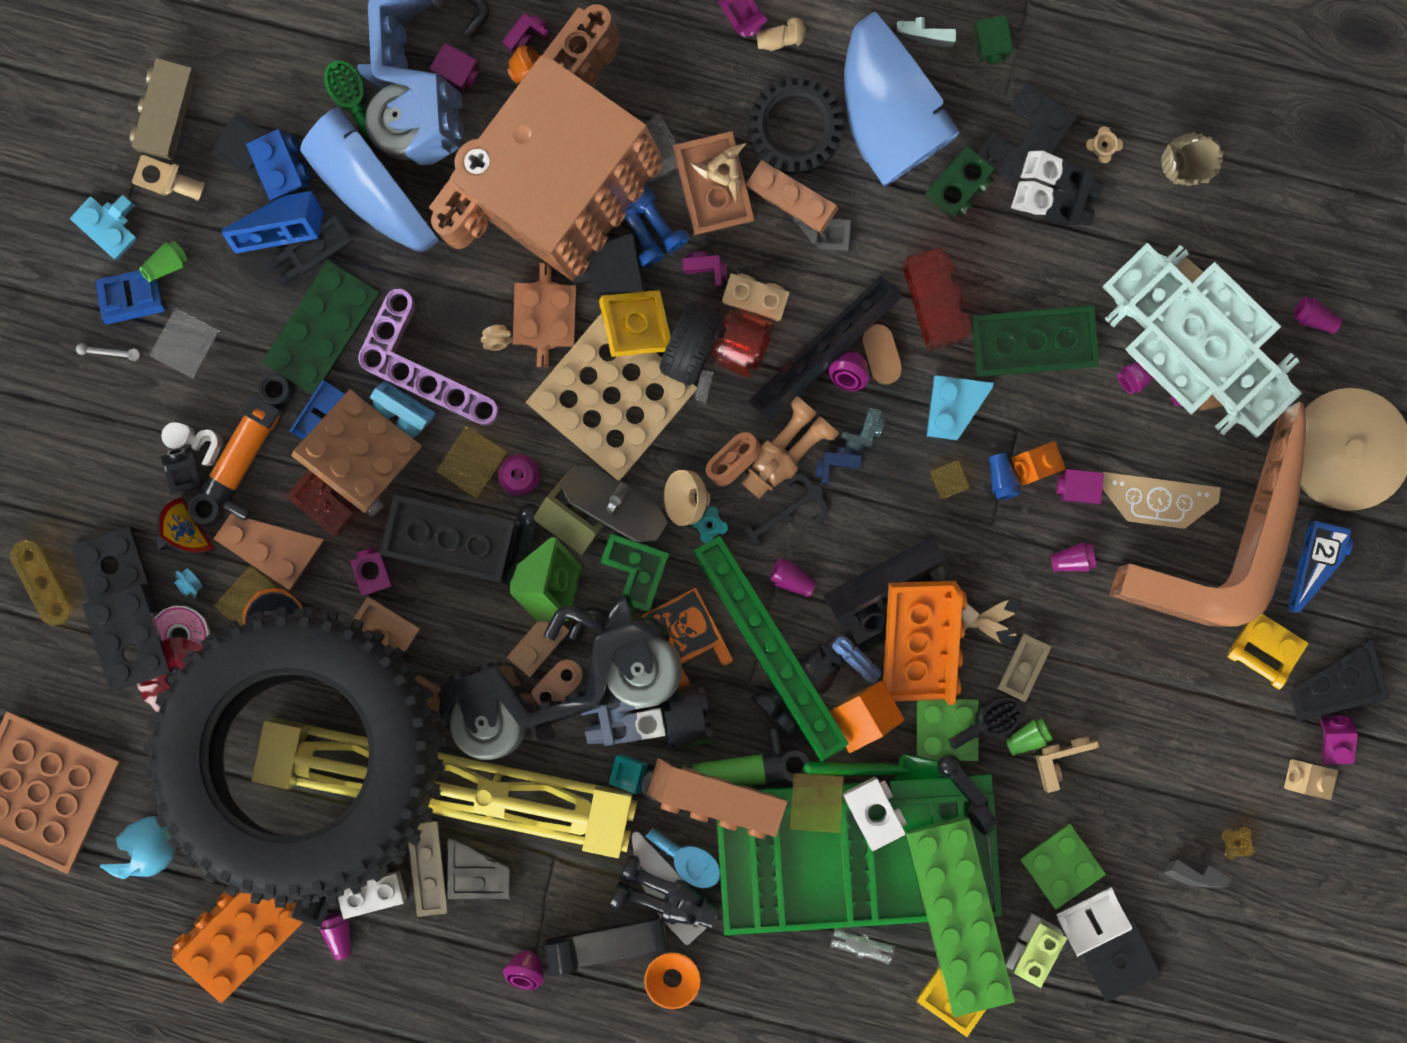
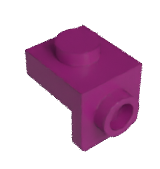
(743, 16)
(699, 262)
(1338, 740)

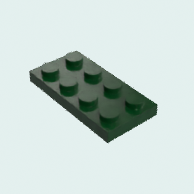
(321, 327)
(1035, 341)

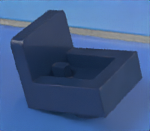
(842, 458)

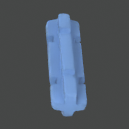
(857, 659)

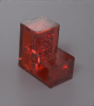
(321, 504)

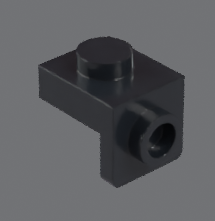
(180, 470)

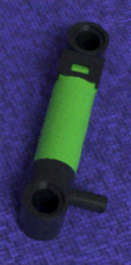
(748, 770)

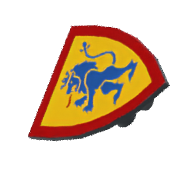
(179, 531)

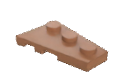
(271, 549)

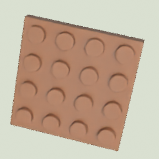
(49, 791)

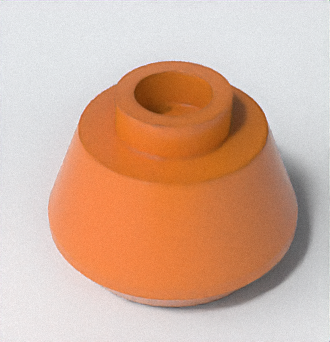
(522, 62)

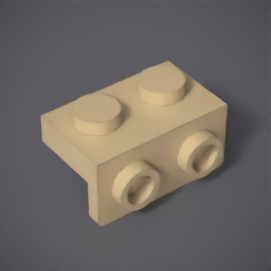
(755, 297)

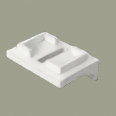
(1107, 914)

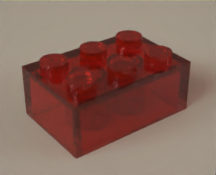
(936, 299)

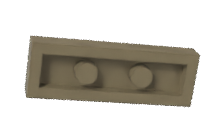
(428, 872)

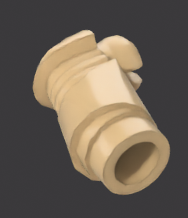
(779, 36)

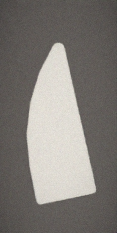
(654, 864)

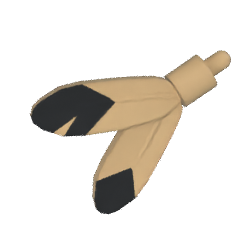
(988, 621)

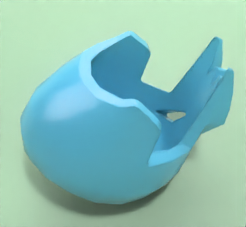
(146, 846)

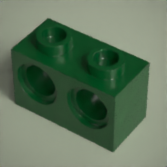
(955, 179)

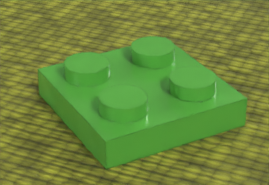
(939, 722)
(1062, 866)

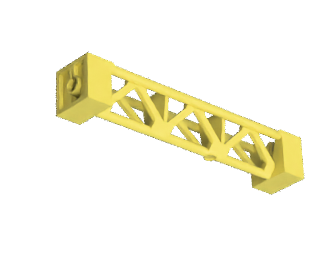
(286, 756)

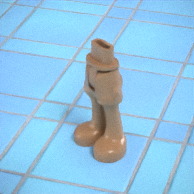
(774, 461)

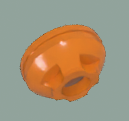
(668, 996)

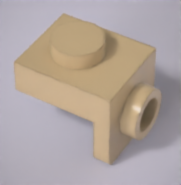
(1310, 779)

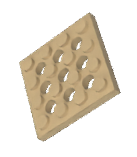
(613, 416)

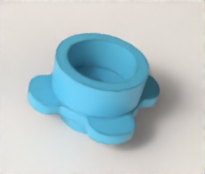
(187, 583)

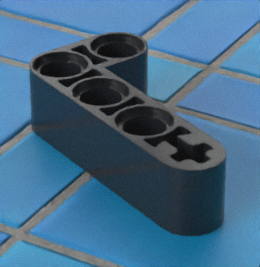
(605, 944)

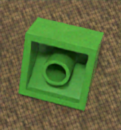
(546, 580)

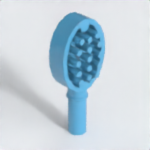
(690, 861)

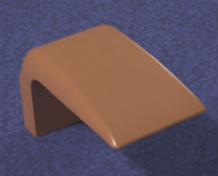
(1259, 553)

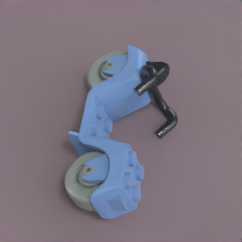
(415, 109)

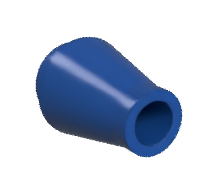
(1003, 477)

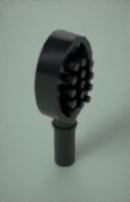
(993, 719)

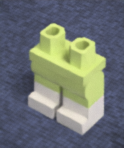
(1039, 955)

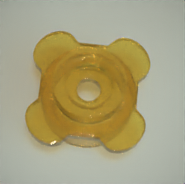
(1245, 847)

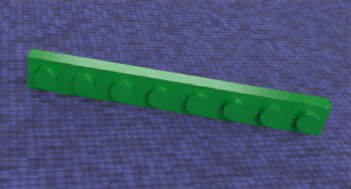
(771, 648)

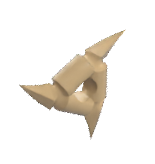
(728, 158)

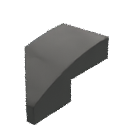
(834, 238)
(1207, 877)

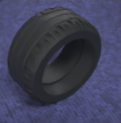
(691, 342)

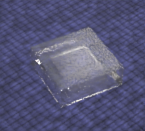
(703, 386)

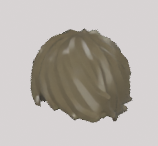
(1192, 159)

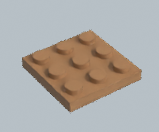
(356, 451)

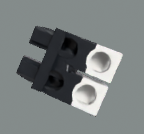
(1056, 190)

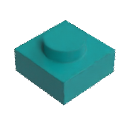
(628, 773)

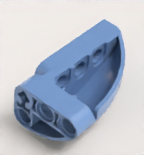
(891, 103)
(362, 181)

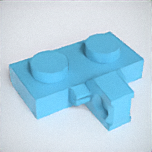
(106, 224)

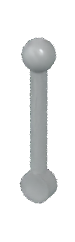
(132, 354)

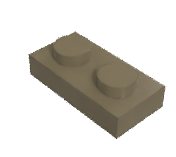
(1024, 667)

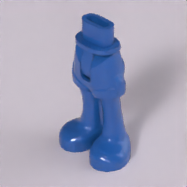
(670, 239)

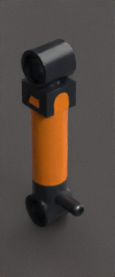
(258, 420)

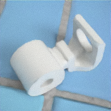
(182, 436)

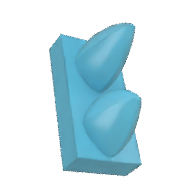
(392, 401)

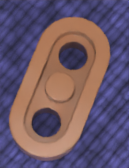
(733, 459)
(555, 684)

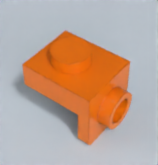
(1038, 463)

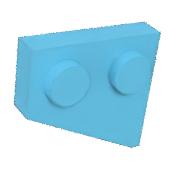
(954, 405)

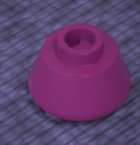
(849, 372)
(515, 484)
(524, 971)

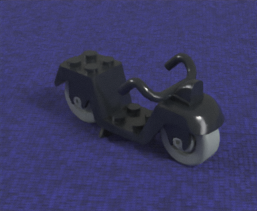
(628, 661)

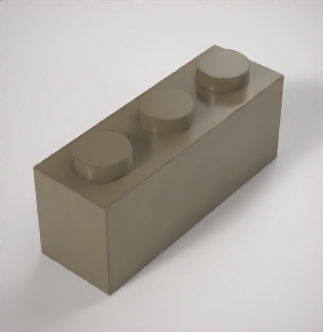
(163, 109)

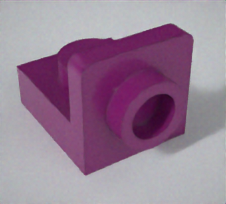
(521, 32)

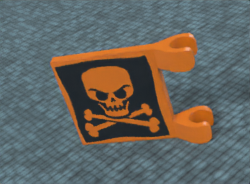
(692, 628)

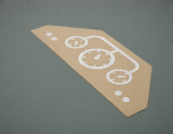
(1159, 500)

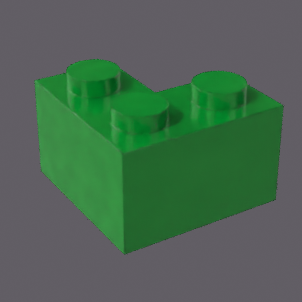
(643, 564)

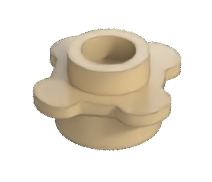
(1113, 144)
(496, 337)

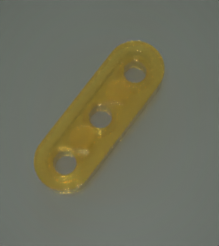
(30, 574)

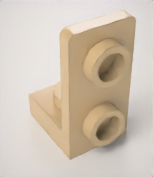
(1050, 772)

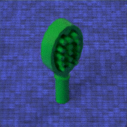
(347, 90)

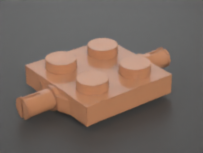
(544, 315)

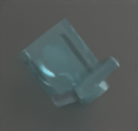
(872, 427)

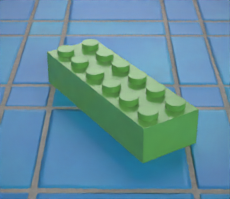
(960, 916)

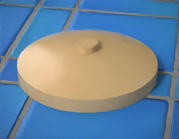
(1353, 449)

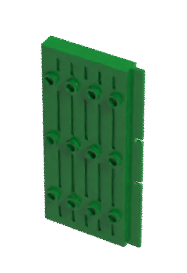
(835, 877)

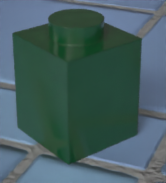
(993, 39)

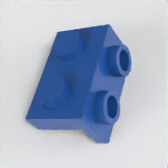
(279, 164)

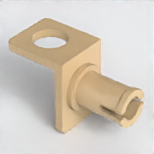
(169, 179)

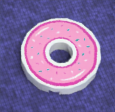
(184, 617)

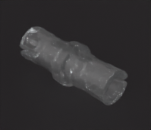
(862, 946)

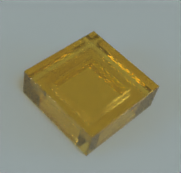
(949, 479)

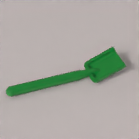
(909, 768)

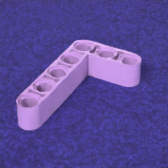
(416, 372)

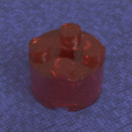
(742, 343)

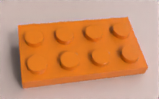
(924, 640)
(232, 942)

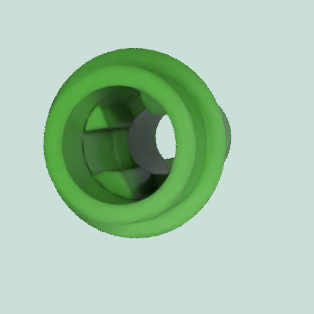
(164, 261)
(1030, 737)

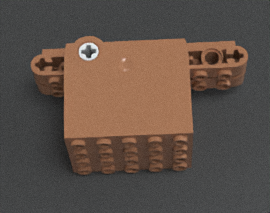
(554, 157)

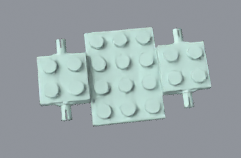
(1202, 339)

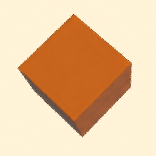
(867, 716)

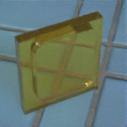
(471, 461)
(240, 593)
(816, 802)

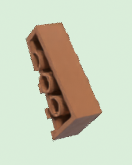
(716, 799)

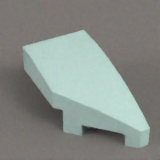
(936, 37)

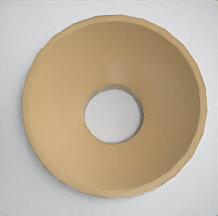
(680, 497)

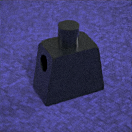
(614, 268)

